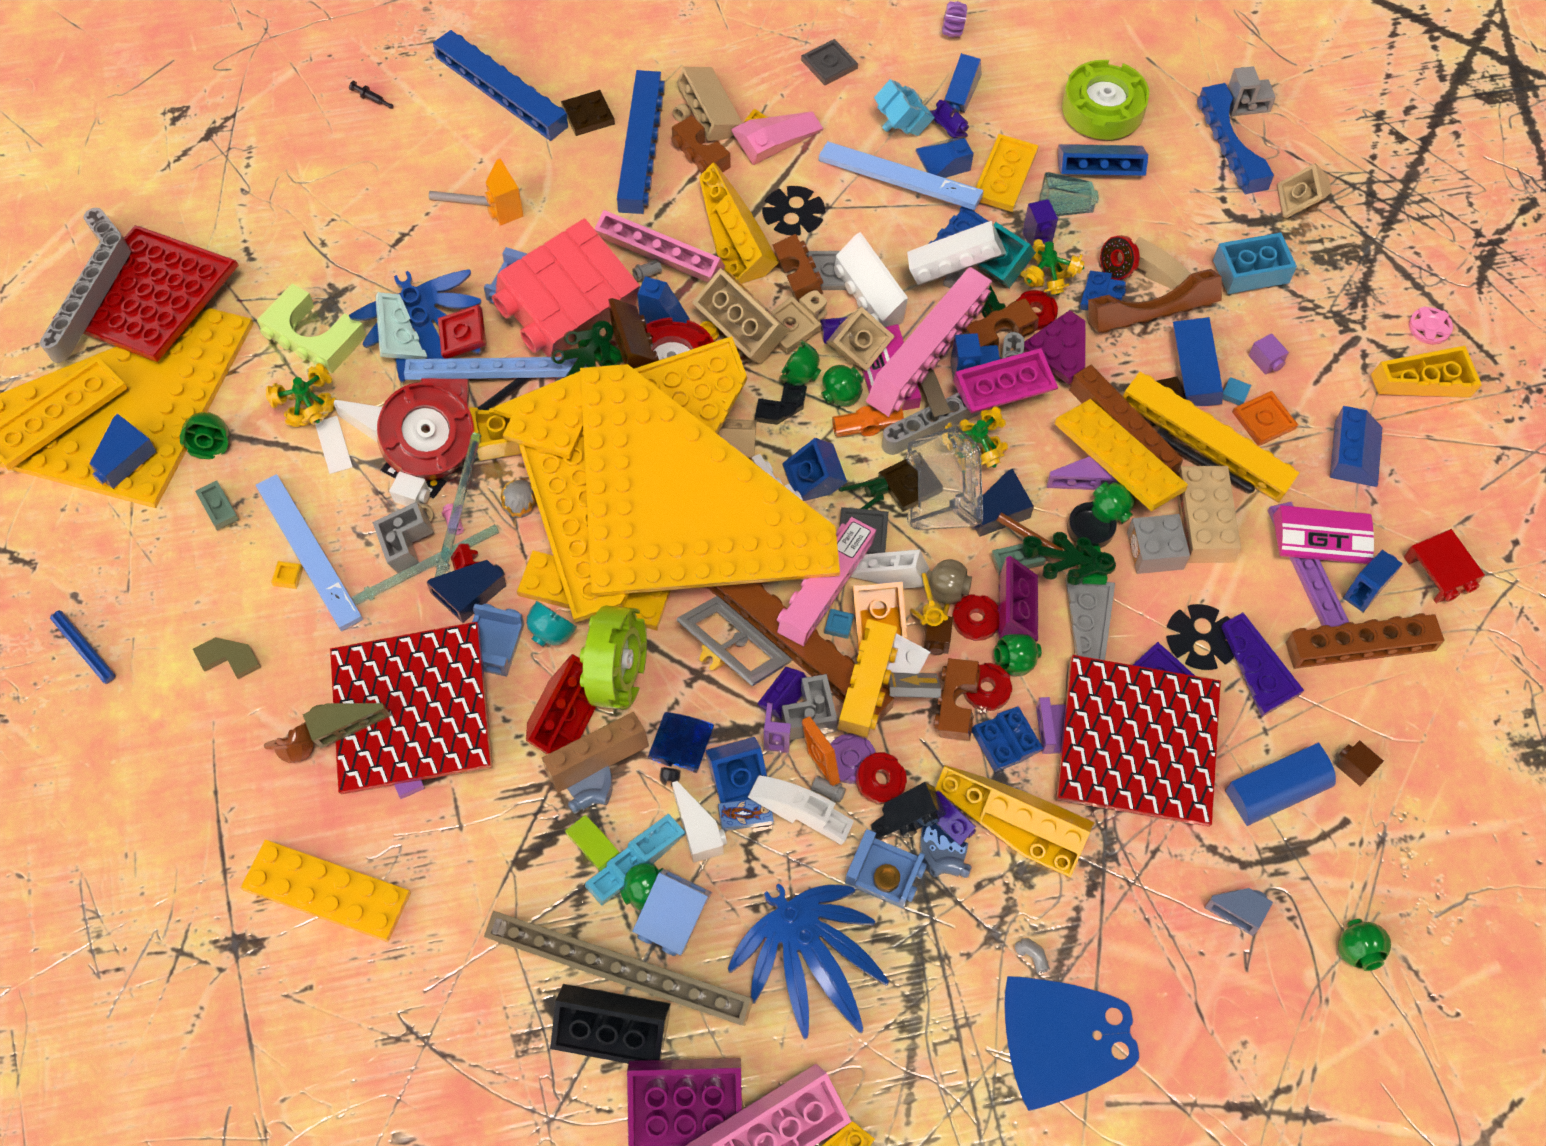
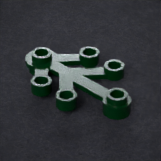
(586, 354)
(1096, 562)

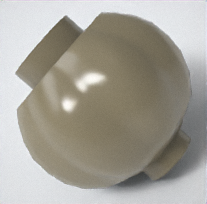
(949, 581)

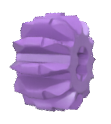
(954, 19)

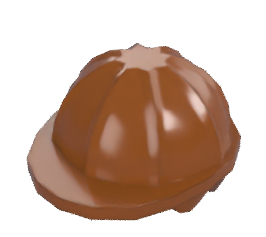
(294, 747)

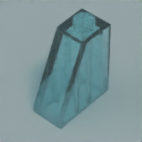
(1068, 194)

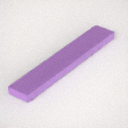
(1317, 586)

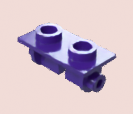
(954, 125)
(955, 822)

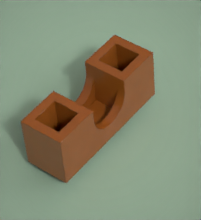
(690, 136)
(793, 256)
(1016, 317)
(959, 678)

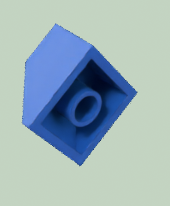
(815, 470)
(736, 768)

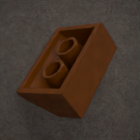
(630, 334)

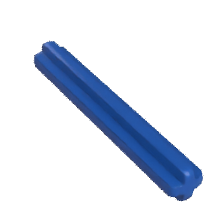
(82, 647)

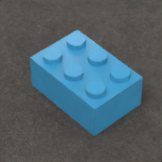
(1254, 263)

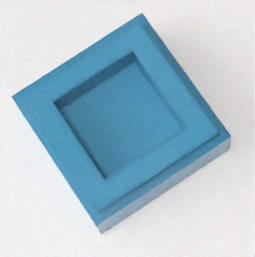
(1236, 391)
(839, 623)

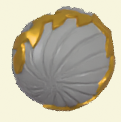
(518, 498)

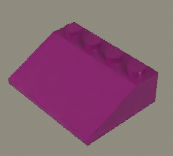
(680, 1099)

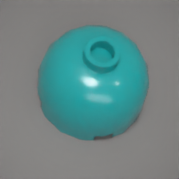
(548, 626)

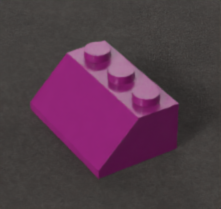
(1018, 600)

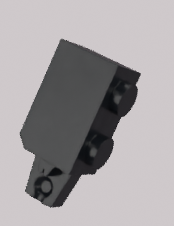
(909, 812)

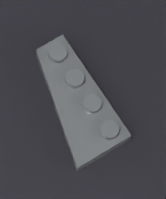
(1090, 617)

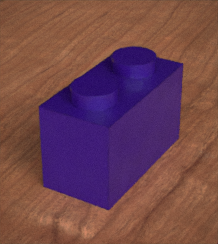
(1040, 222)

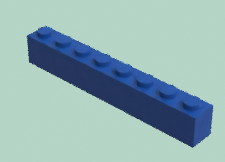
(501, 85)
(639, 142)

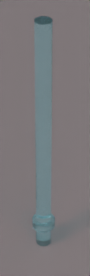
(442, 565)
(369, 593)

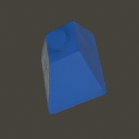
(946, 157)

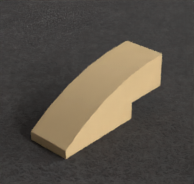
(1160, 265)

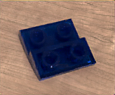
(680, 741)

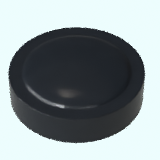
(1084, 524)

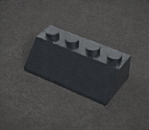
(608, 1025)

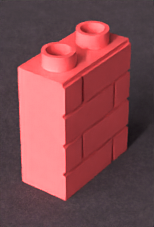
(563, 288)

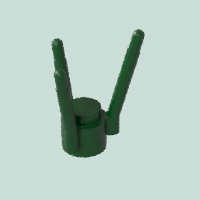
(874, 488)

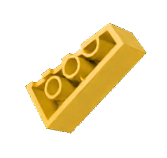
(1429, 374)
(491, 429)
(868, 679)

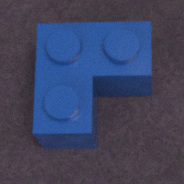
(968, 353)

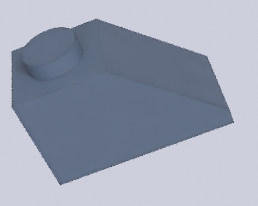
(1241, 908)

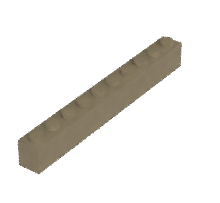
(619, 968)

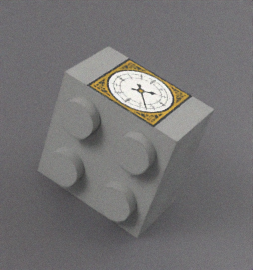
(1158, 543)

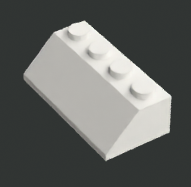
(955, 253)
(870, 282)

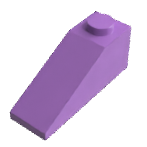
(1082, 474)

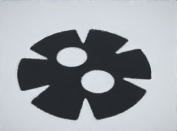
(782, 207)
(1184, 642)

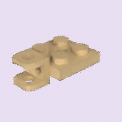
(805, 317)

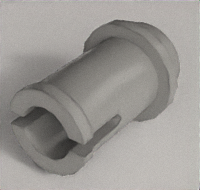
(647, 270)
(823, 787)

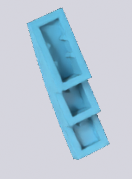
(643, 849)

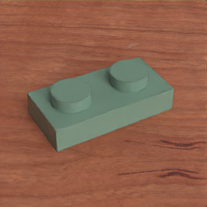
(216, 505)
(1016, 552)

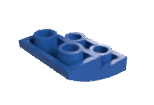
(1007, 739)

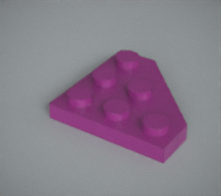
(1062, 345)

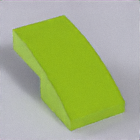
(592, 842)

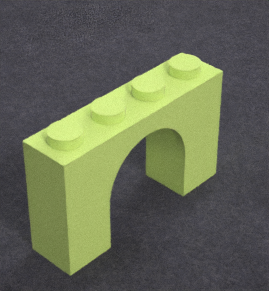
(328, 348)

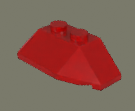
(561, 710)

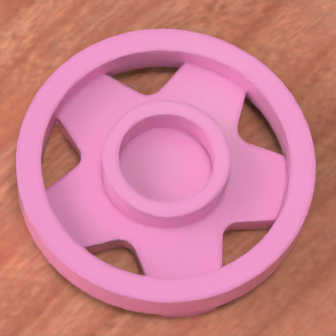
(1431, 324)

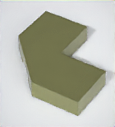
(220, 650)

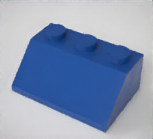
(1356, 447)

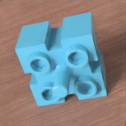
(903, 108)

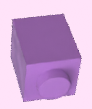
(1268, 354)

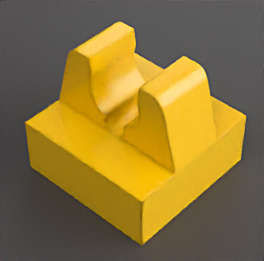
(706, 653)

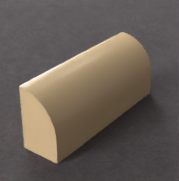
(708, 102)

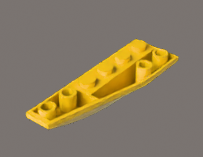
(734, 229)
(1019, 818)

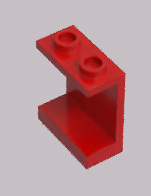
(1447, 565)

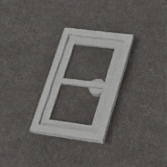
(716, 604)

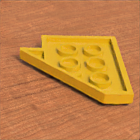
(547, 417)

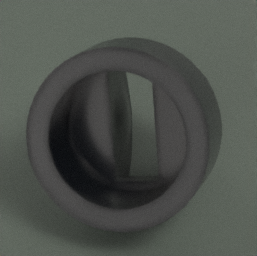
(669, 774)

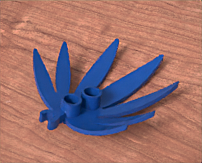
(420, 304)
(798, 929)

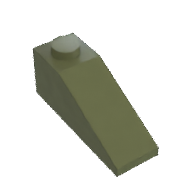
(338, 720)

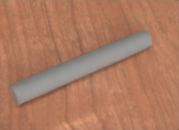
(460, 198)

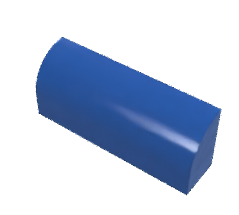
(1102, 159)
(1198, 361)
(1282, 784)

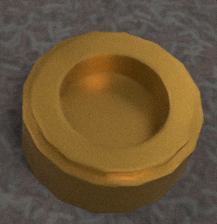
(886, 878)

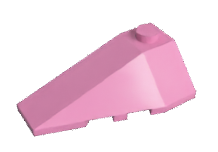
(771, 135)

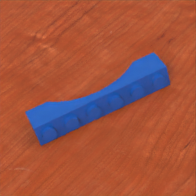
(1250, 169)

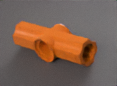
(865, 421)

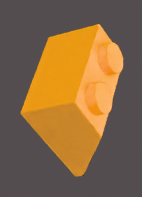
(502, 195)

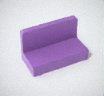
(1050, 725)
(776, 733)

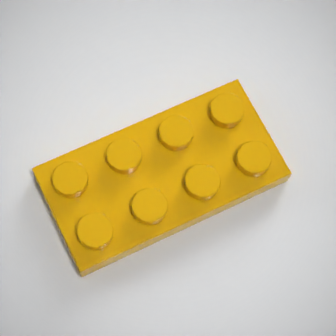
(1006, 172)

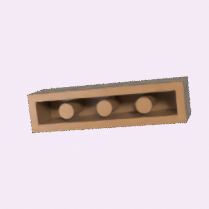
(595, 752)

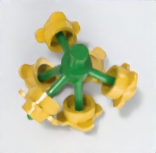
(1059, 268)
(301, 391)
(992, 446)

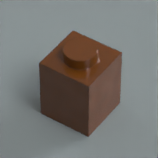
(938, 637)
(1359, 762)

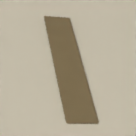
(935, 394)

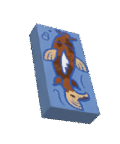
(743, 815)

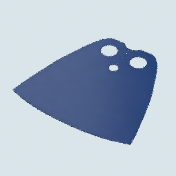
(1053, 1039)

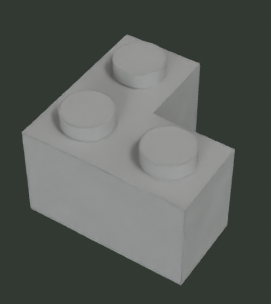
(1249, 92)
(399, 531)
(816, 704)

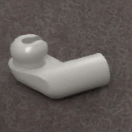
(1029, 947)

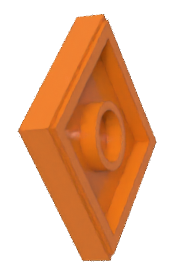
(1265, 418)
(820, 751)

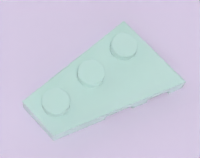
(395, 330)

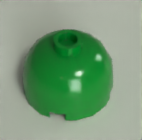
(801, 366)
(205, 435)

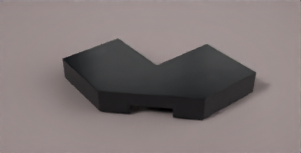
(777, 411)

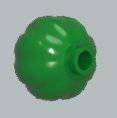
(842, 385)
(1112, 503)
(1017, 654)
(639, 883)
(1364, 945)

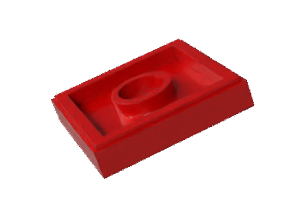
(461, 331)

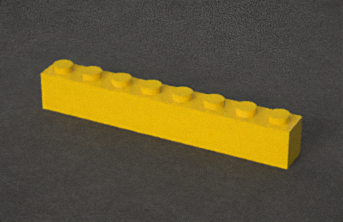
(1210, 436)

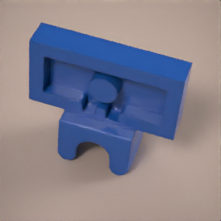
(1102, 284)

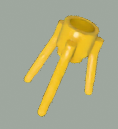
(932, 611)

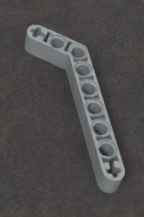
(88, 289)
(899, 434)

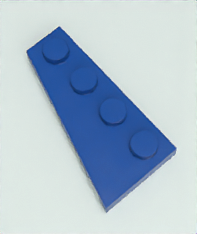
(962, 221)

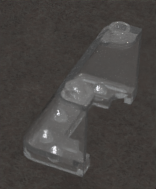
(947, 481)

